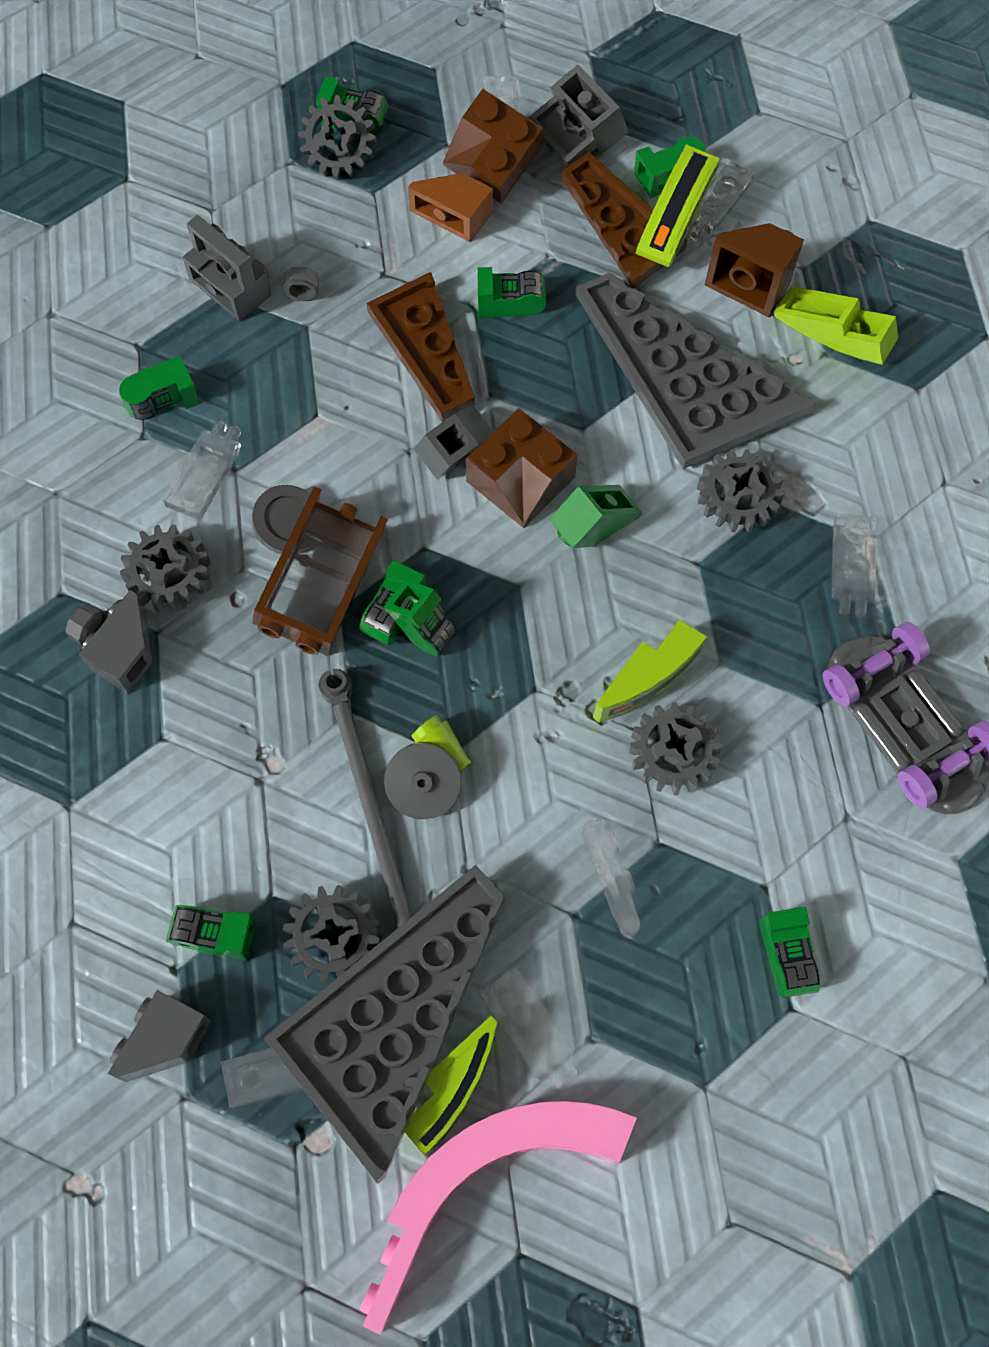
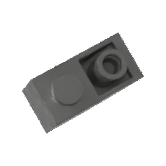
(453, 441)
(121, 645)
(162, 1039)

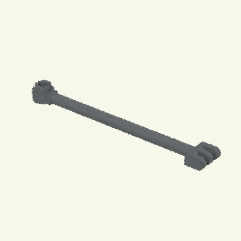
(339, 699)

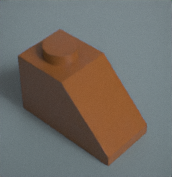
(453, 203)

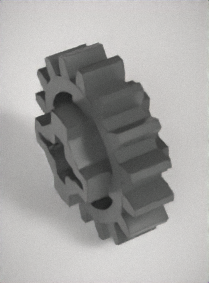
(350, 132)
(751, 504)
(168, 570)
(682, 731)
(326, 915)

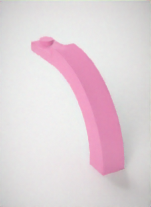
(521, 1129)

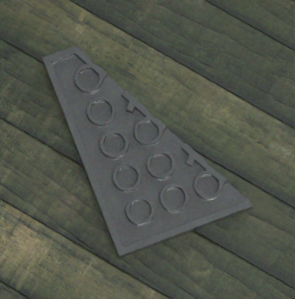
(688, 383)
(380, 1025)

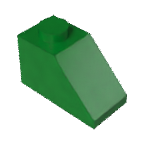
(593, 515)

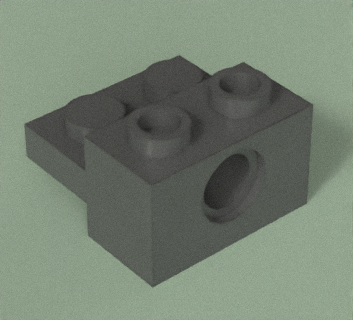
(579, 118)
(225, 270)

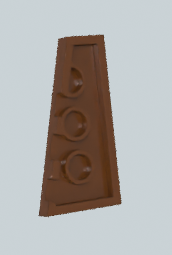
(614, 214)
(421, 338)

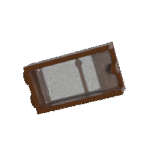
(317, 575)

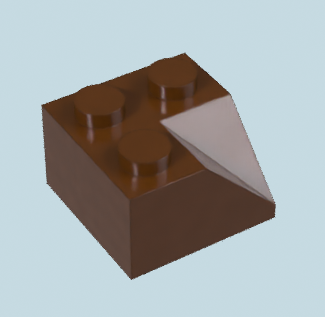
(493, 144)
(754, 265)
(521, 467)

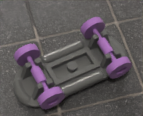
(908, 720)

